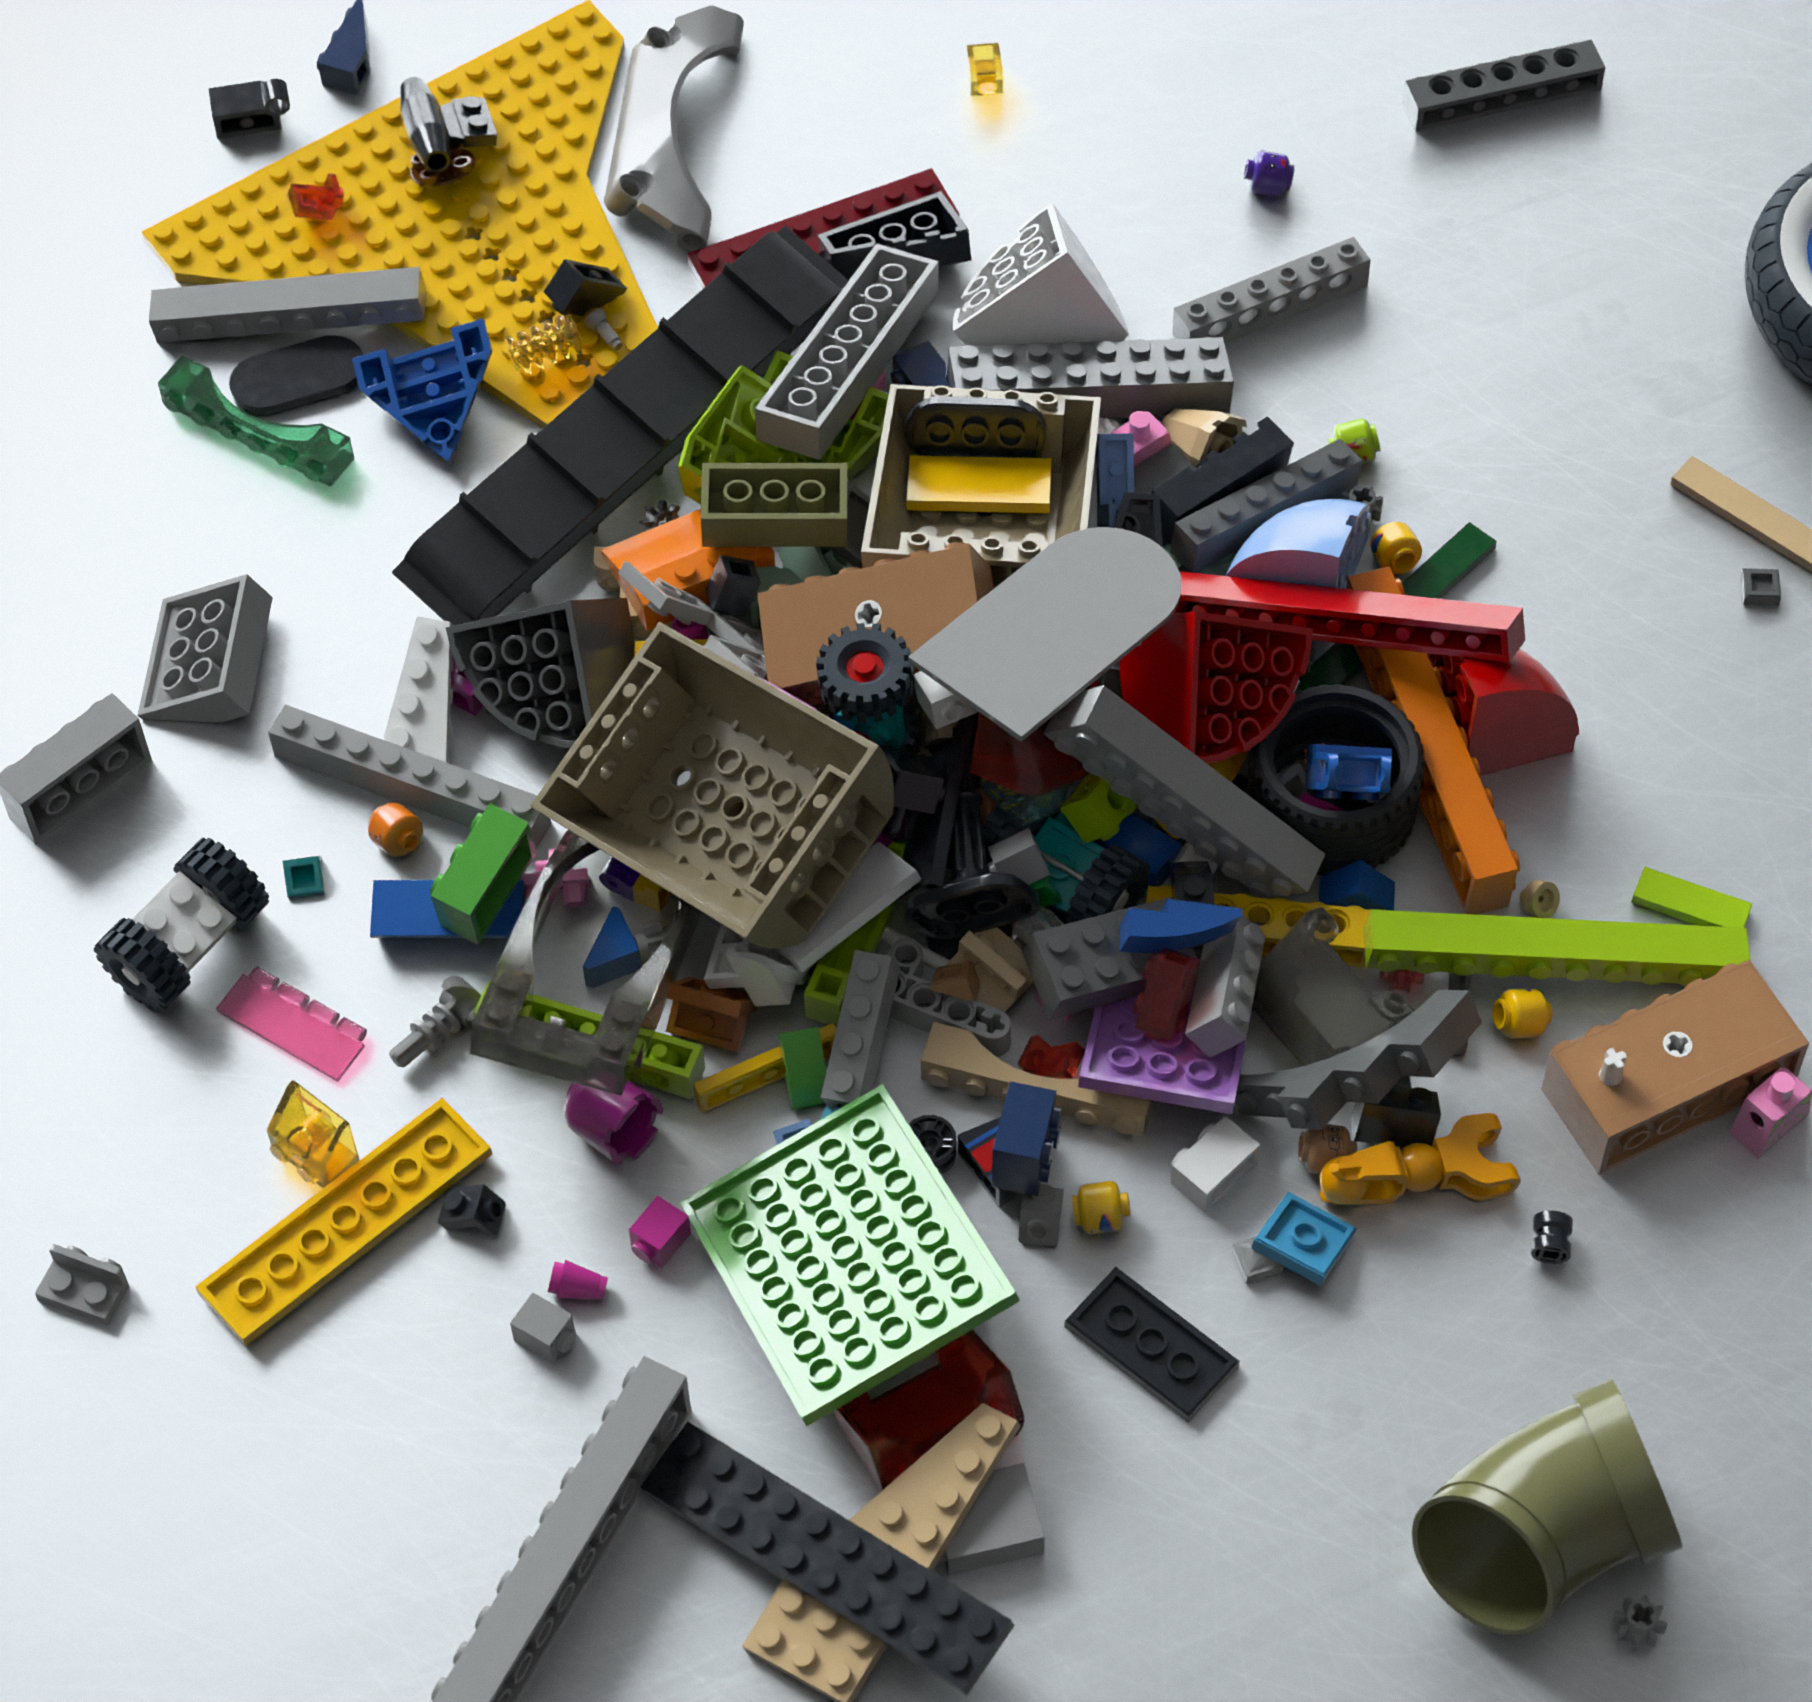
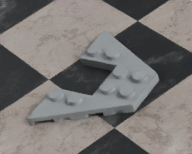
(735, 640)

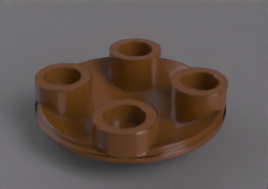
(461, 165)

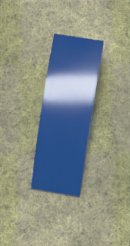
(1175, 926)

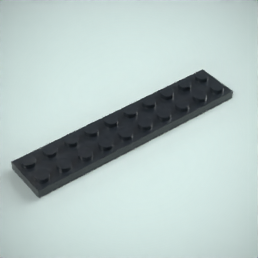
(828, 1558)

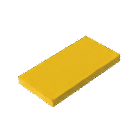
(979, 484)

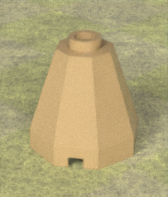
(1202, 431)

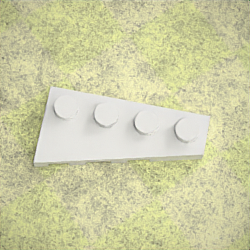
(424, 692)

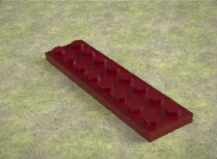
(710, 260)

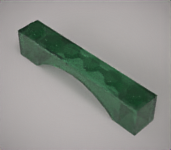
(310, 449)

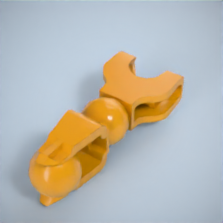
(1452, 1162)

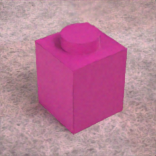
(659, 1232)

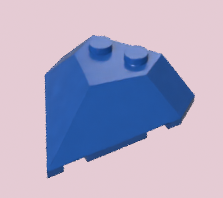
(431, 387)

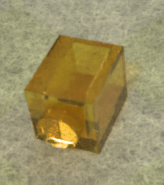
(984, 69)

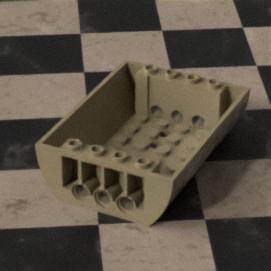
(1001, 537)

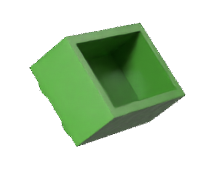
(483, 873)

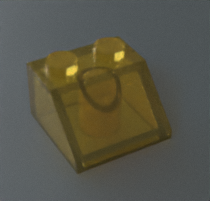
(311, 1137)

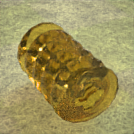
(543, 343)

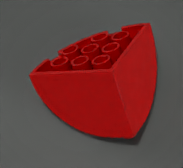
(1216, 680)
(1508, 709)

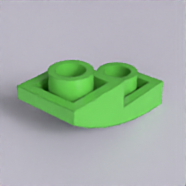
(803, 1066)

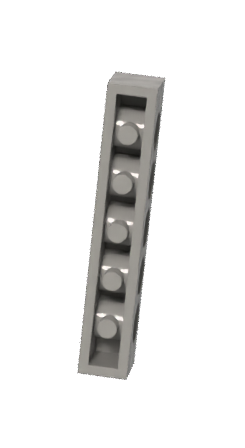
(1275, 294)

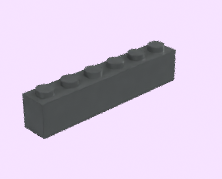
(1231, 520)

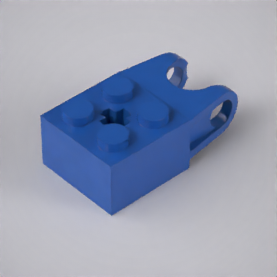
(1348, 769)

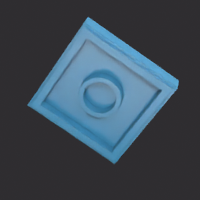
(1304, 1238)

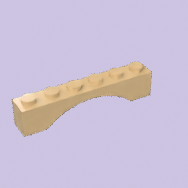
(960, 1061)

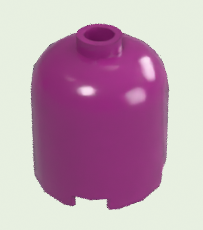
(613, 1122)

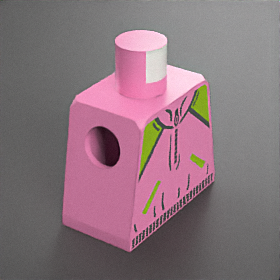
(1781, 1104)

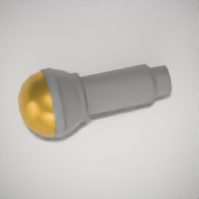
(597, 321)

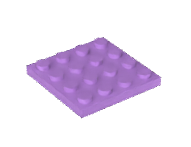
(1172, 1072)

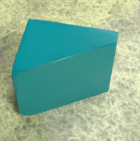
(303, 876)

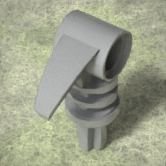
(454, 1006)

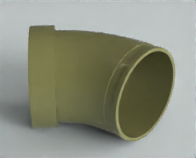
(1544, 1515)

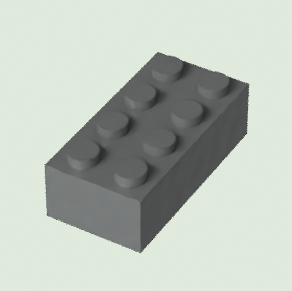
(1081, 963)

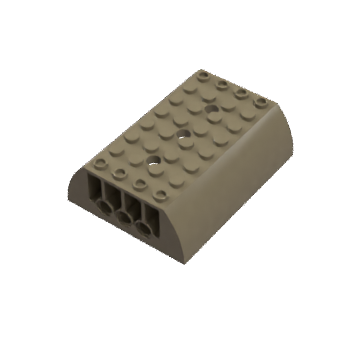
(805, 781)

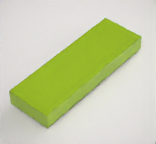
(1689, 901)

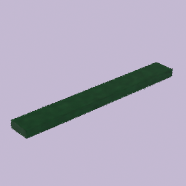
(1430, 580)

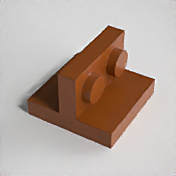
(709, 1014)

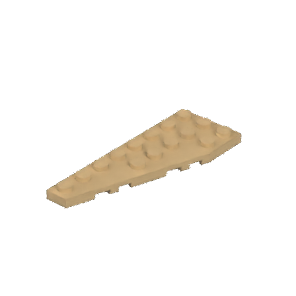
(912, 1515)

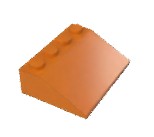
(677, 557)

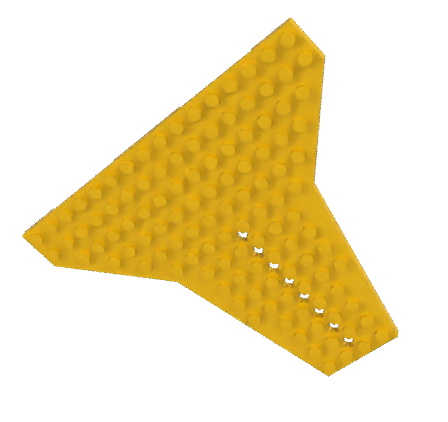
(522, 198)

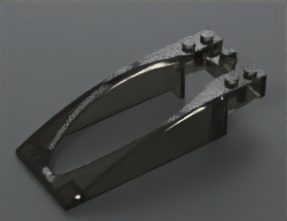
(603, 1061)

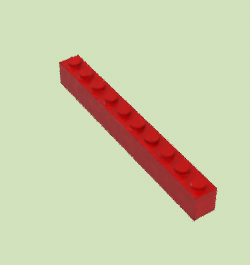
(1363, 616)

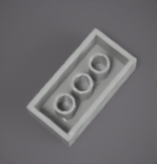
(73, 768)

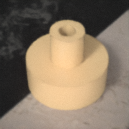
(1540, 899)

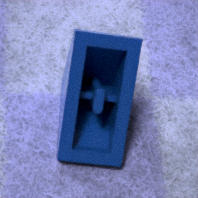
(1357, 886)
(612, 953)

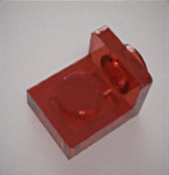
(1049, 1061)

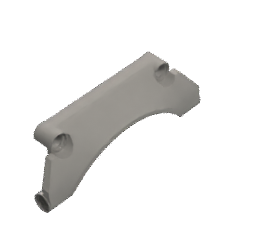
(646, 154)

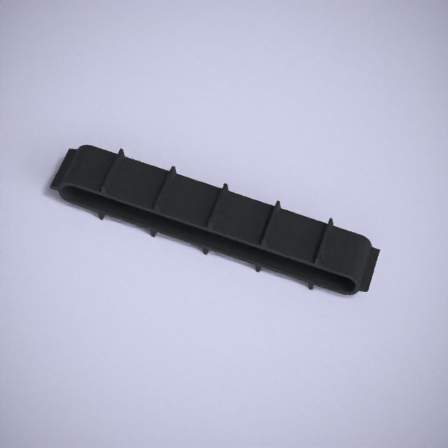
(617, 432)

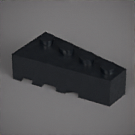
(920, 227)
(1223, 473)

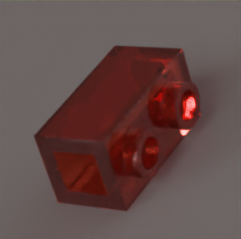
(1167, 994)

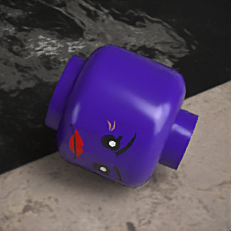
(1269, 173)

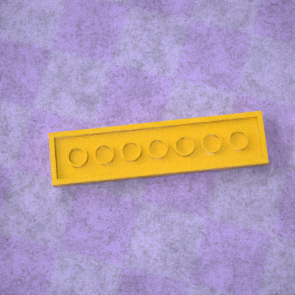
(343, 1221)

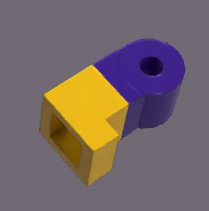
(632, 885)

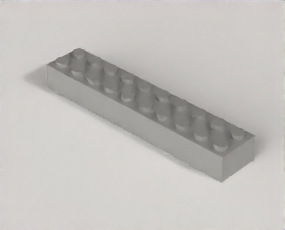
(570, 1540)

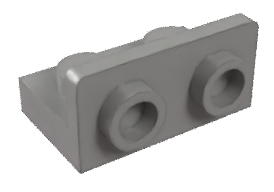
(83, 1284)

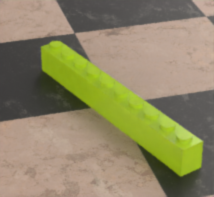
(1549, 947)

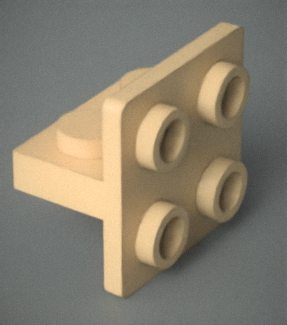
(998, 967)

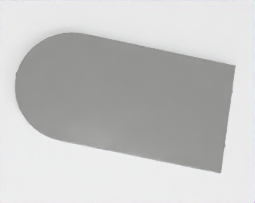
(1054, 626)

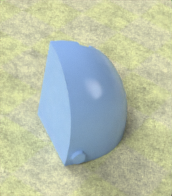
(1307, 544)

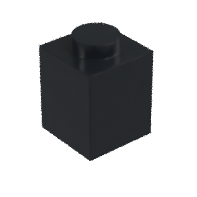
(733, 586)

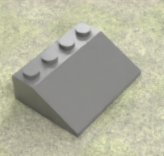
(206, 653)

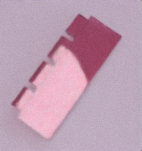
(286, 1024)

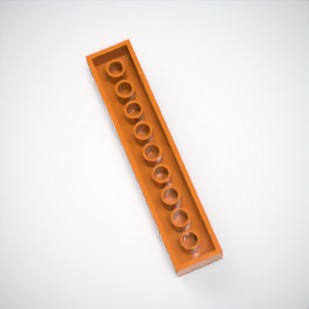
(1451, 787)

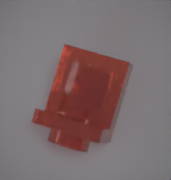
(316, 201)

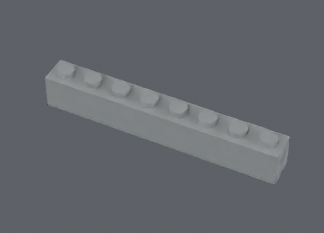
(287, 305)
(396, 771)

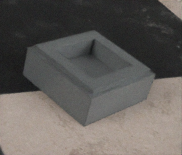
(1760, 586)

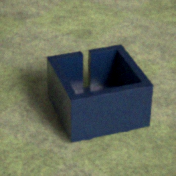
(1026, 1139)

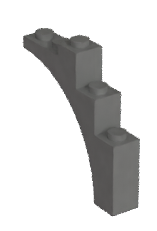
(1366, 1073)

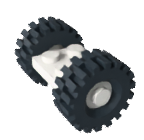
(181, 924)

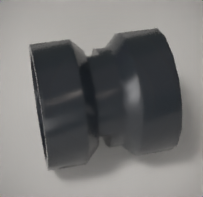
(1551, 1237)

